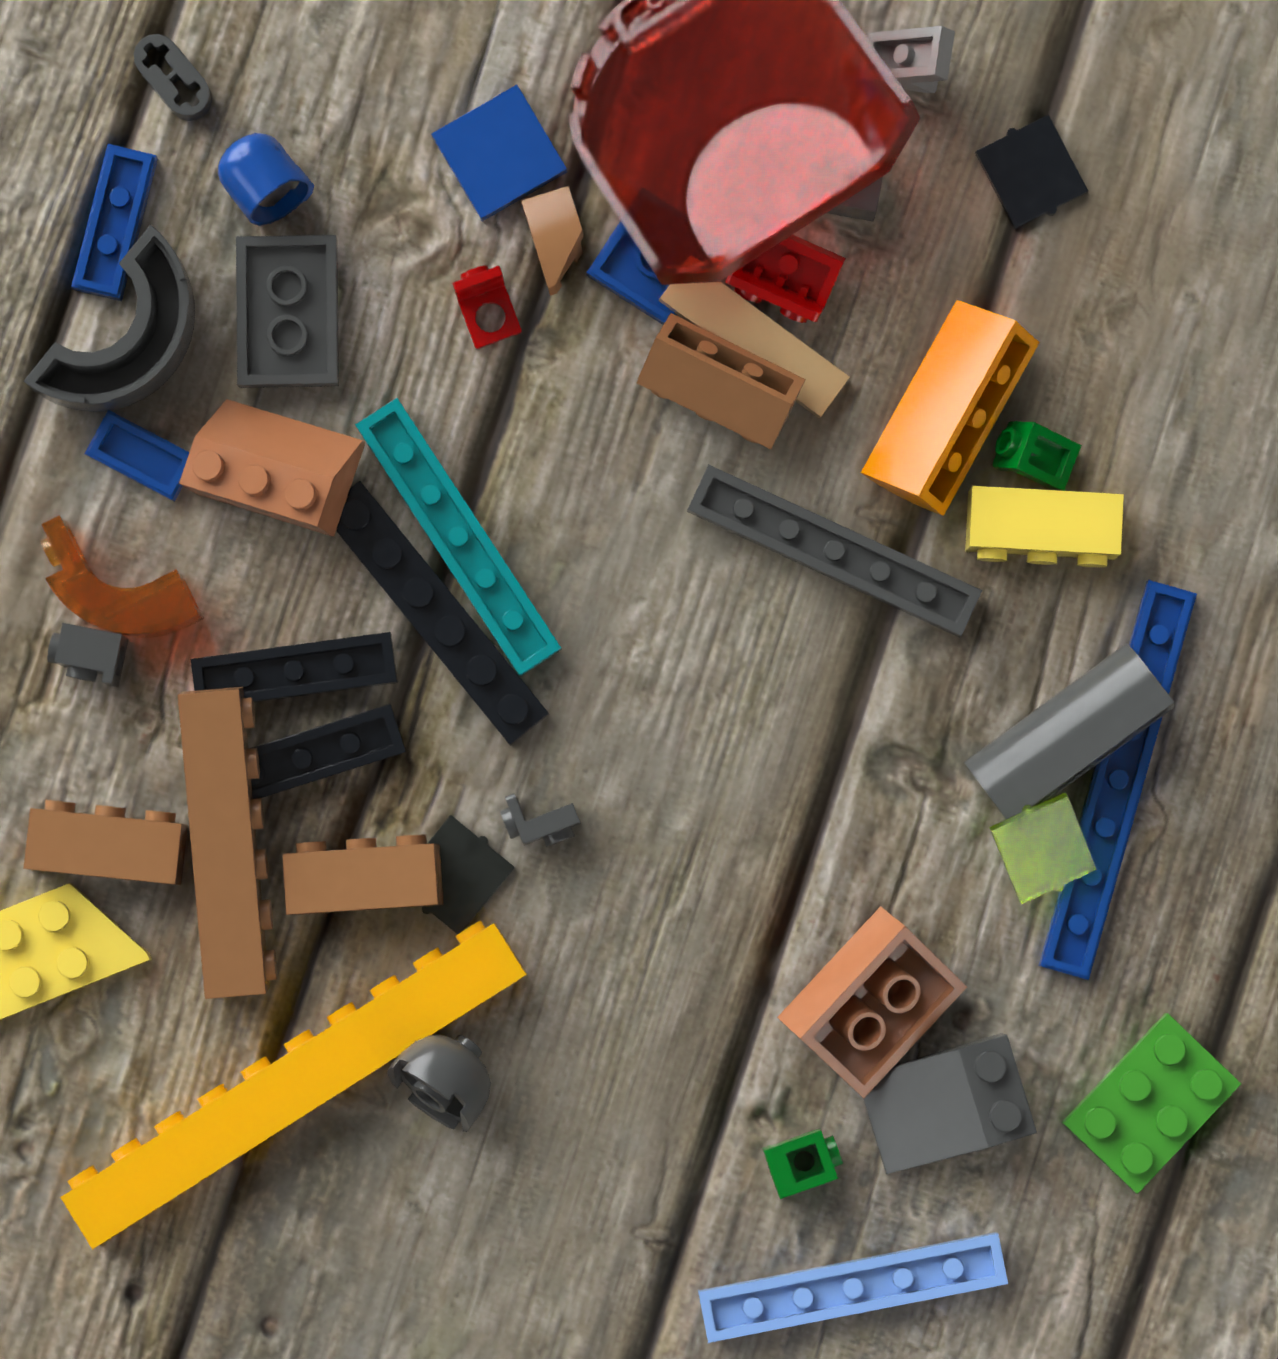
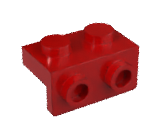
(791, 276)

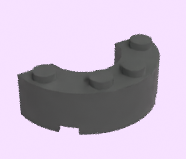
(144, 355)

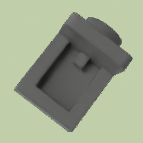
(550, 827)

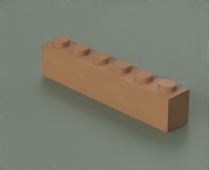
(225, 842)

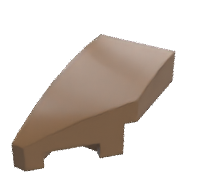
(554, 233)

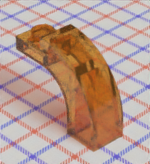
(134, 612)

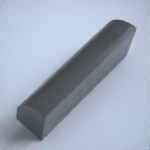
(1070, 733)

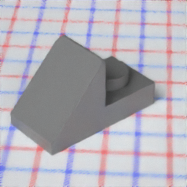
(916, 55)

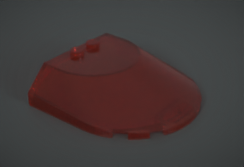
(732, 124)

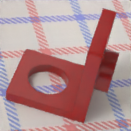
(483, 287)

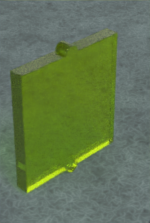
(1043, 848)

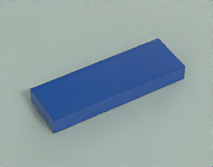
(114, 221)

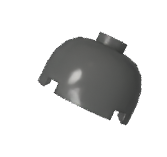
(445, 1079)

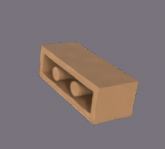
(720, 381)
(106, 843)
(362, 876)

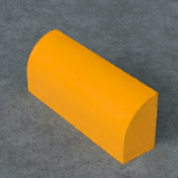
(950, 406)

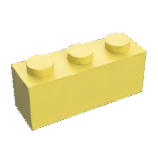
(1044, 525)

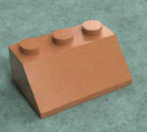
(273, 466)
(872, 1001)

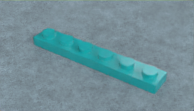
(458, 537)

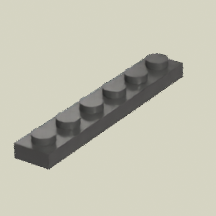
(834, 551)

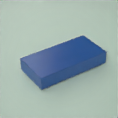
(138, 455)

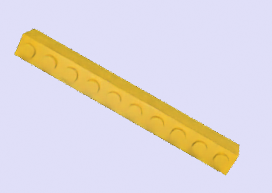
(293, 1085)

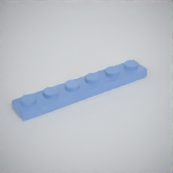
(853, 1287)

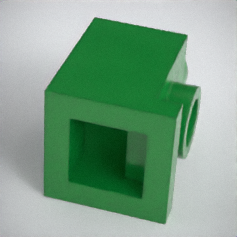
(791, 1180)

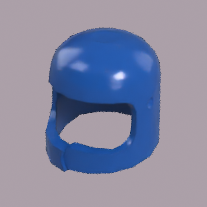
(255, 169)

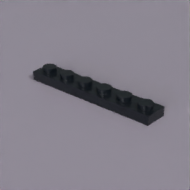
(438, 616)

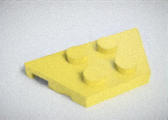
(58, 947)

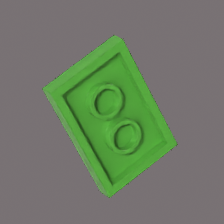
(1151, 1103)

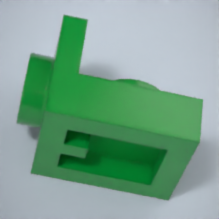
(1036, 454)

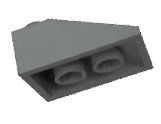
(949, 1104)

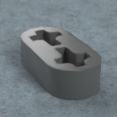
(164, 85)

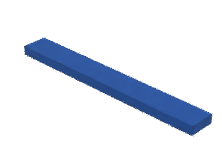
(1116, 793)

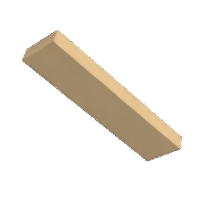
(739, 322)

